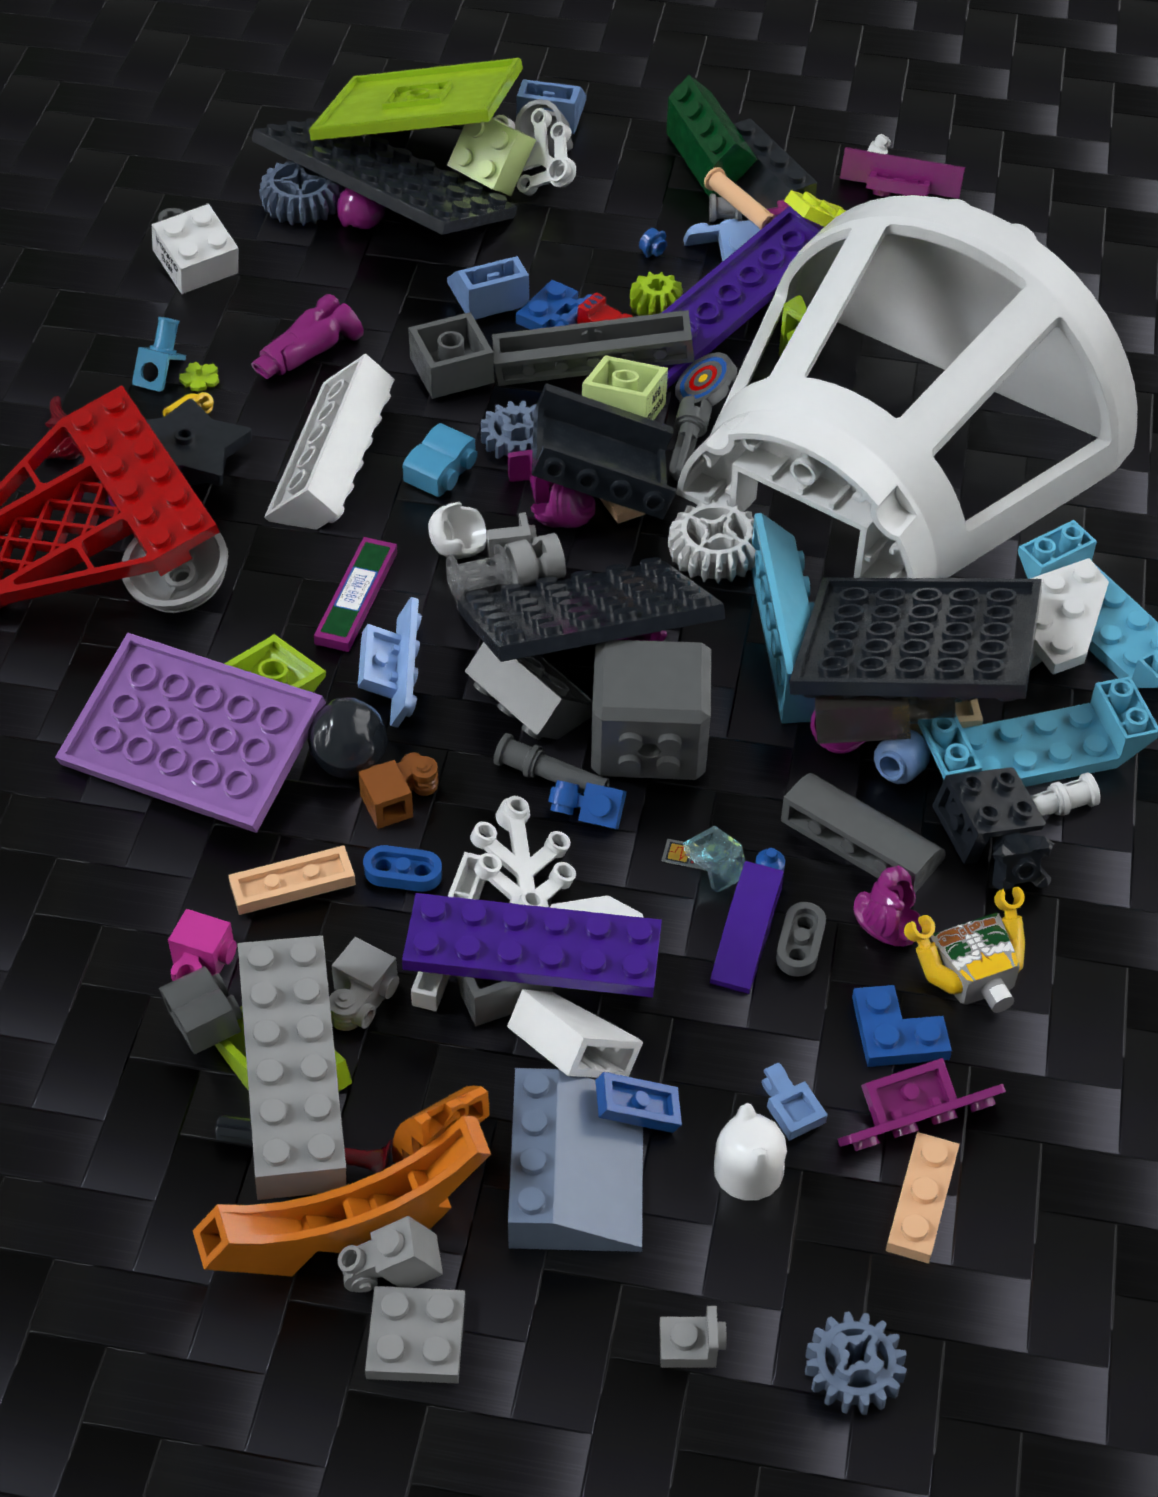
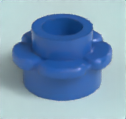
(653, 242)

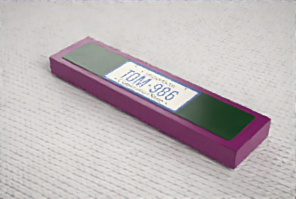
(355, 594)

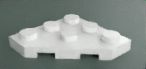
(1068, 614)

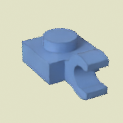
(792, 1106)

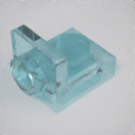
(717, 855)

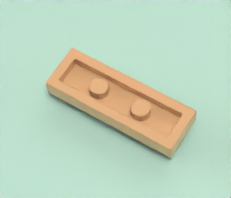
(291, 880)
(922, 1198)

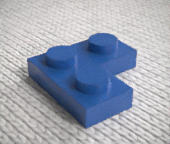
(895, 1040)

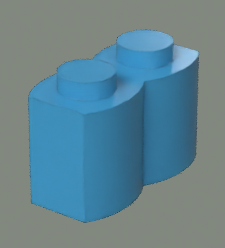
(439, 460)

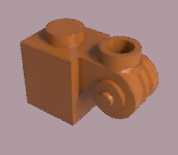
(389, 785)

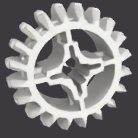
(713, 541)

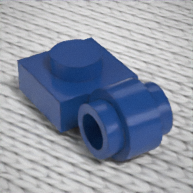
(598, 805)

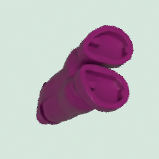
(309, 336)

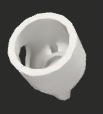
(750, 1155)

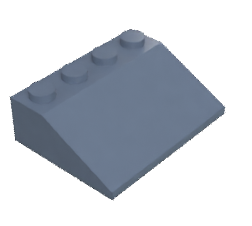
(570, 1171)

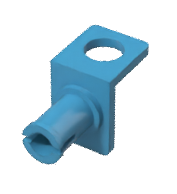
(159, 354)

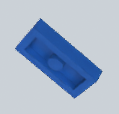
(638, 1102)

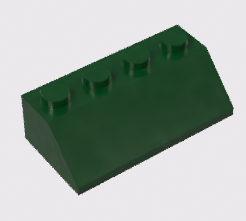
(705, 133)

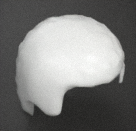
(457, 531)

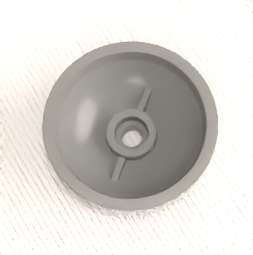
(170, 594)

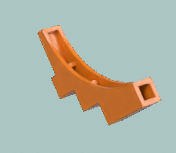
(288, 1233)

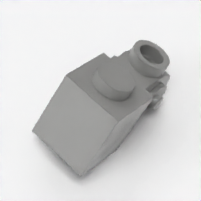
(361, 981)
(399, 1252)

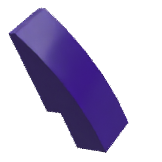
(747, 927)

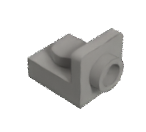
(512, 534)
(691, 1340)

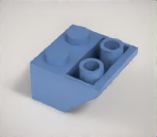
(567, 98)
(491, 287)

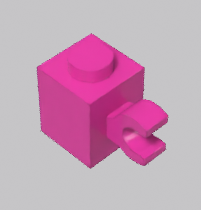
(200, 943)

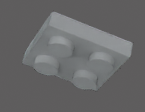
(415, 1334)

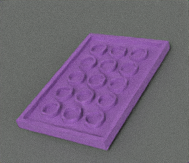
(191, 731)

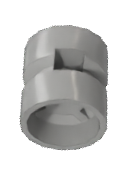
(536, 560)

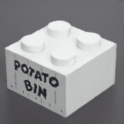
(195, 248)

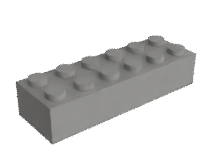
(291, 1068)

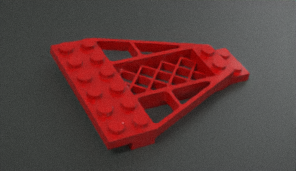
(136, 475)

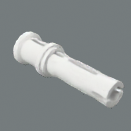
(1063, 797)

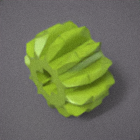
(654, 293)

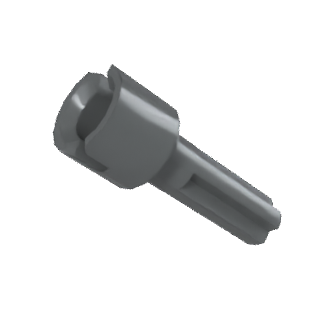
(691, 424)

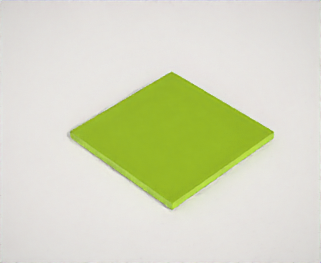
(418, 99)

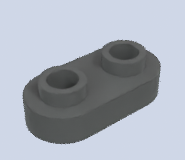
(801, 942)

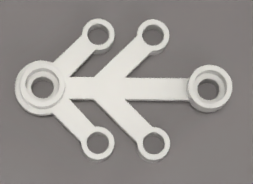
(540, 155)
(512, 817)

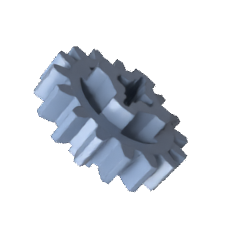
(513, 427)
(866, 1379)

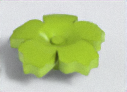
(200, 377)

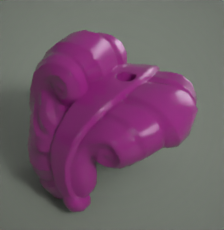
(565, 508)
(888, 907)

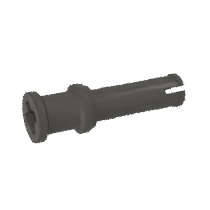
(534, 762)

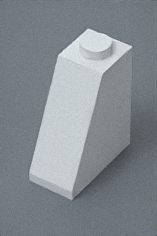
(572, 1036)

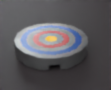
(707, 379)

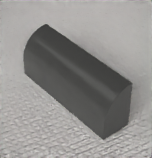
(858, 831)

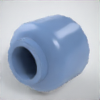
(902, 758)

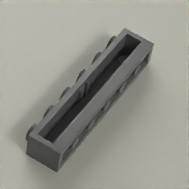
(580, 347)

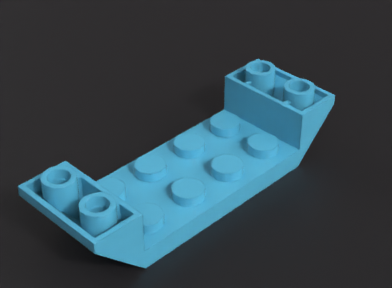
(1124, 631)
(1051, 742)

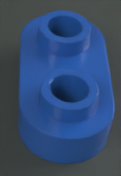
(403, 868)

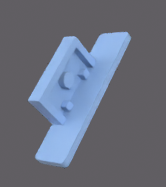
(728, 233)
(389, 662)

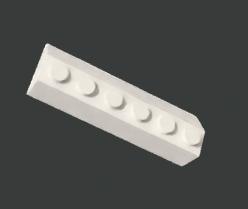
(331, 446)

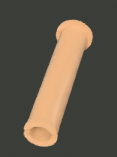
(738, 198)

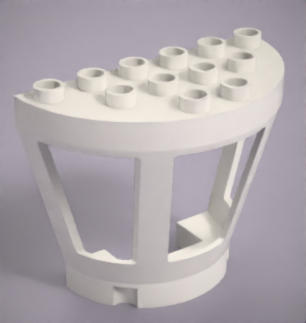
(963, 298)

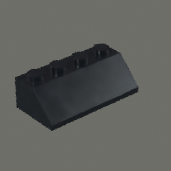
(773, 172)

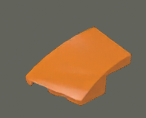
(436, 1119)

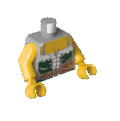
(975, 957)

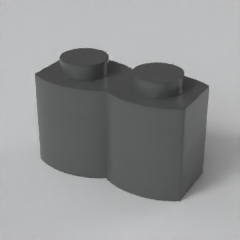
(202, 1009)

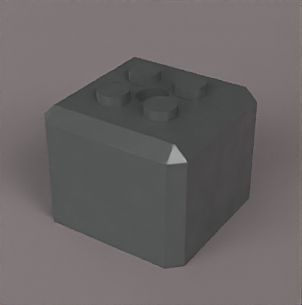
(651, 709)

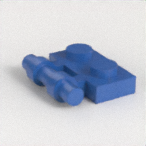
(551, 307)

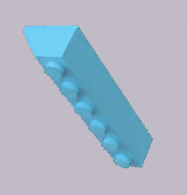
(783, 610)

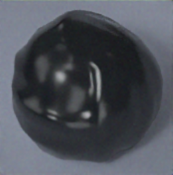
(347, 737)

